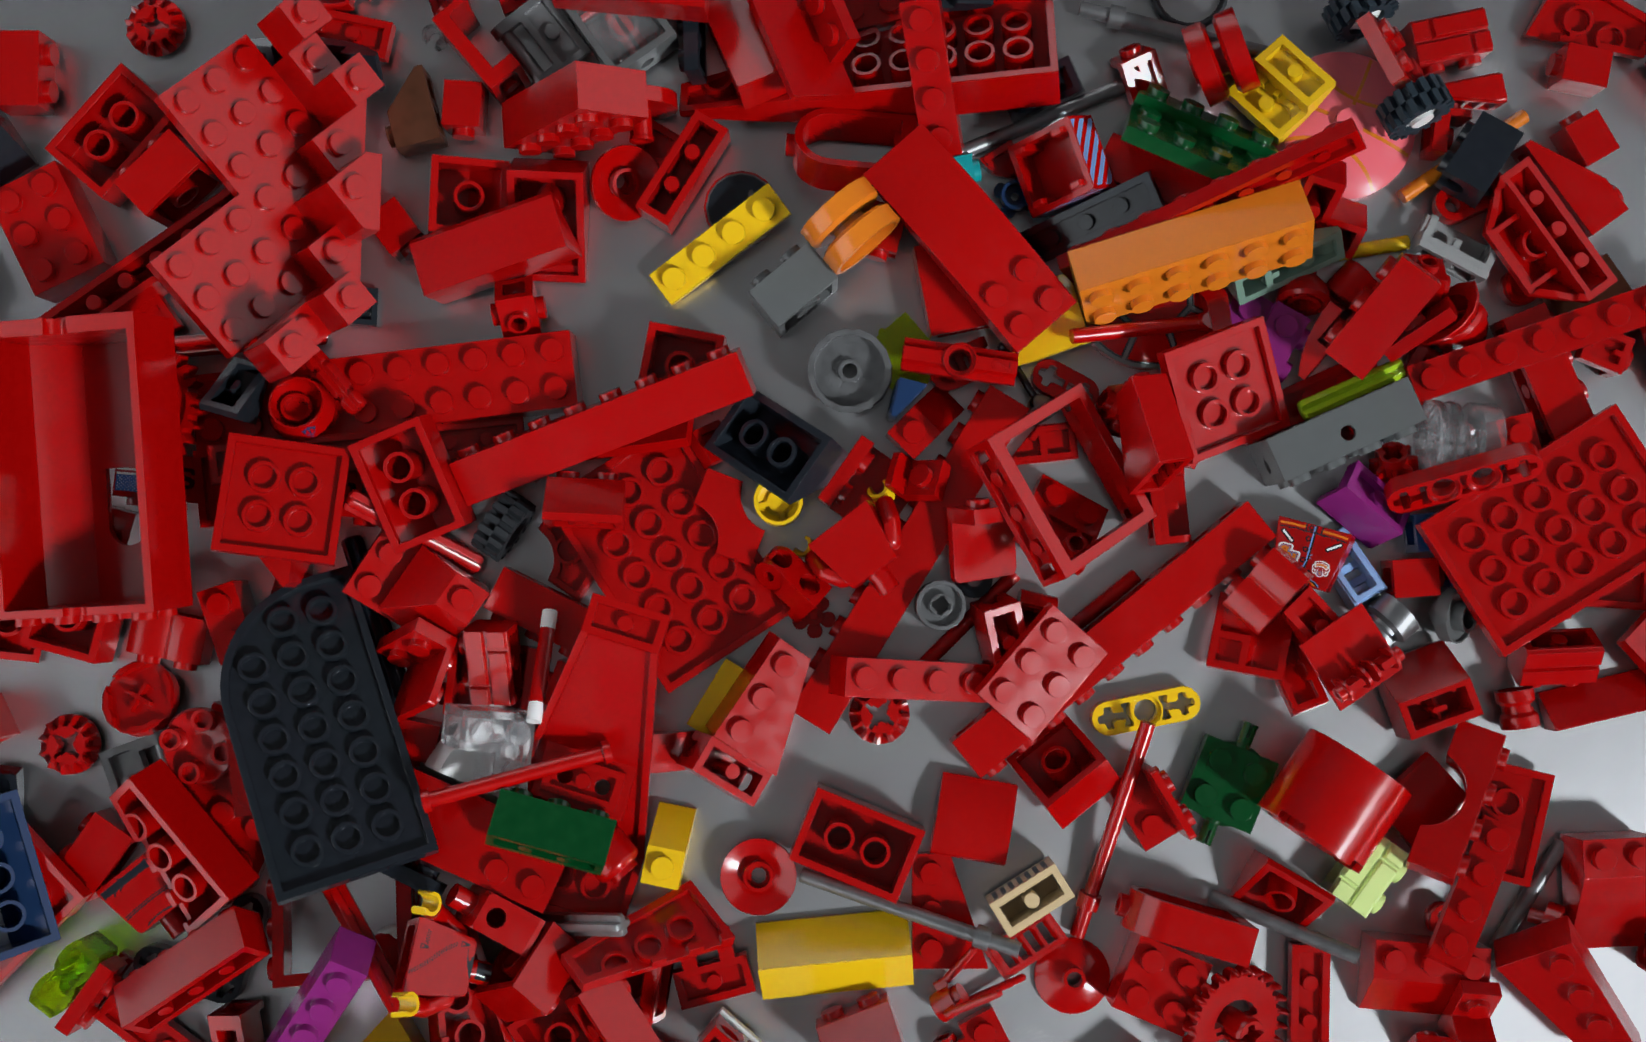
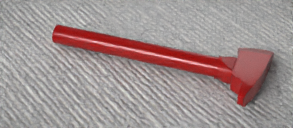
(1215, 316)

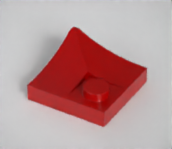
(1242, 651)

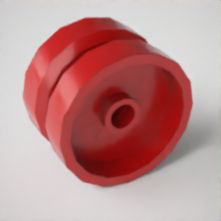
(1215, 59)

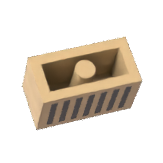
(1029, 896)

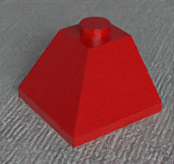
(436, 593)

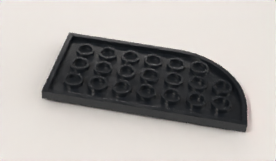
(320, 742)

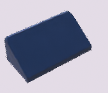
(903, 394)

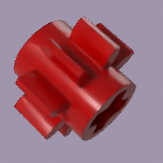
(1393, 460)

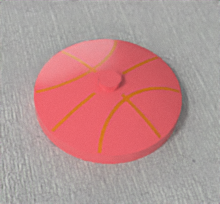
(1357, 94)

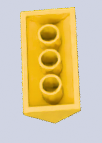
(833, 954)

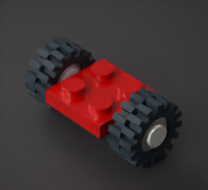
(1417, 98)

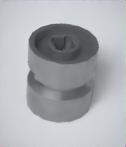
(940, 605)
(1392, 619)

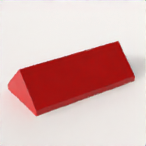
(493, 248)

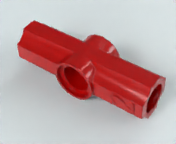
(984, 364)

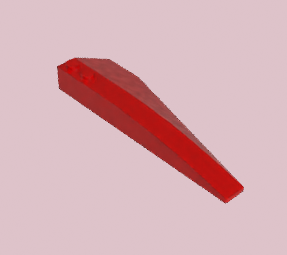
(996, 61)

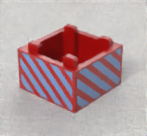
(1061, 166)

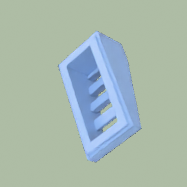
(1368, 575)

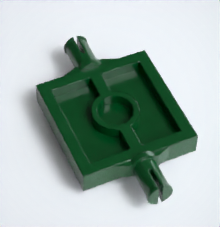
(1227, 783)

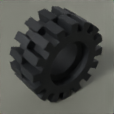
(503, 525)

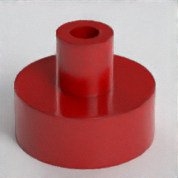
(1552, 912)

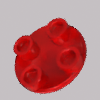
(196, 745)

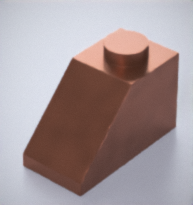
(415, 117)

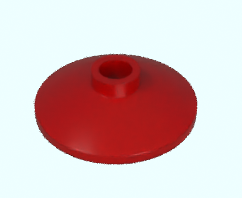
(637, 169)
(752, 895)
(1072, 956)

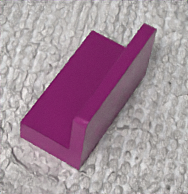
(1362, 507)

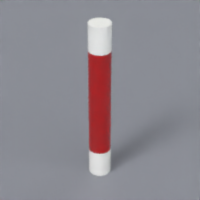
(541, 666)

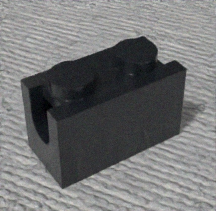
(1478, 159)

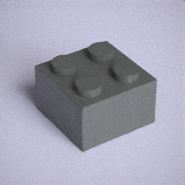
(793, 288)

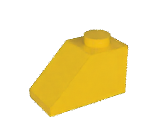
(668, 845)

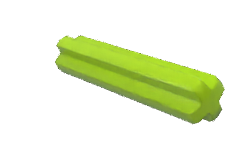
(1350, 389)

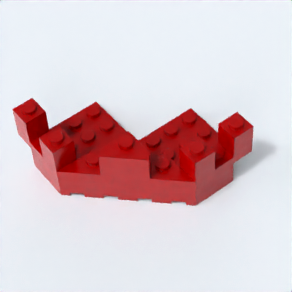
(304, 192)

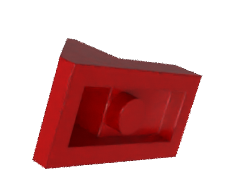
(1470, 1010)

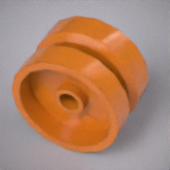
(850, 225)

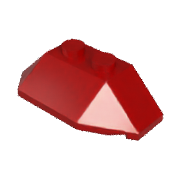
(1542, 240)

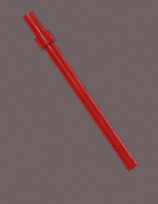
(1089, 898)

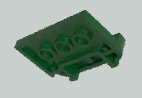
(1192, 136)

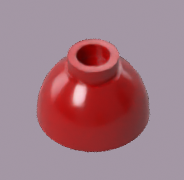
(1305, 294)

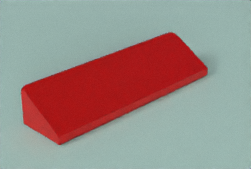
(1593, 702)

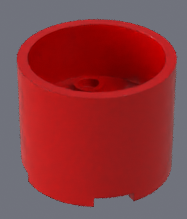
(1335, 799)

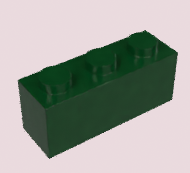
(551, 830)

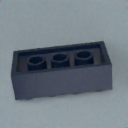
(24, 902)

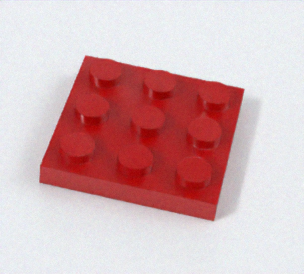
(1226, 387)
(281, 499)

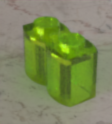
(71, 971)

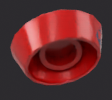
(300, 408)

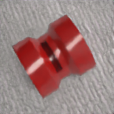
(1516, 708)

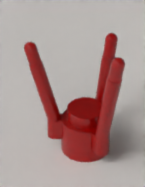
(953, 999)

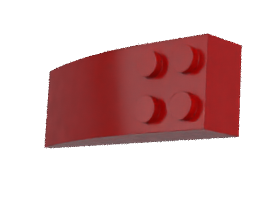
(969, 239)
(461, 839)

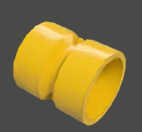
(775, 510)

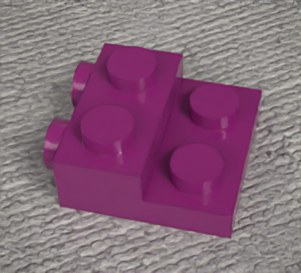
(1284, 327)

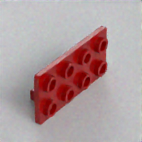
(808, 45)

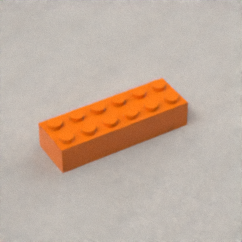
(1193, 253)

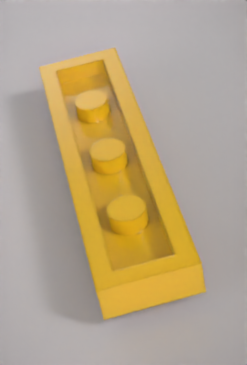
(720, 244)

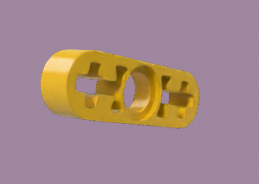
(1170, 695)

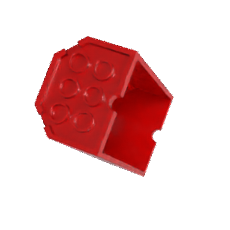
(71, 408)

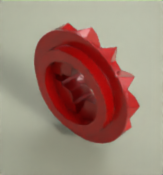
(164, 40)
(881, 732)
(87, 744)

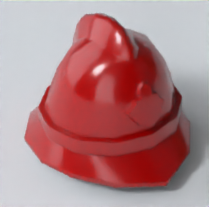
(1471, 321)

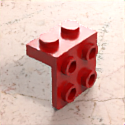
(979, 542)

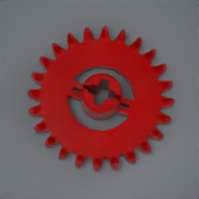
(1215, 1021)

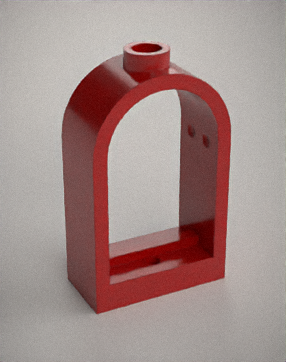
(842, 126)
(1187, 924)

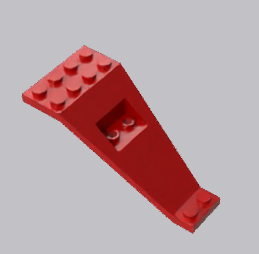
(603, 696)

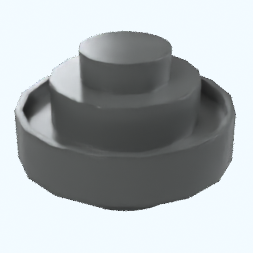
(1451, 617)

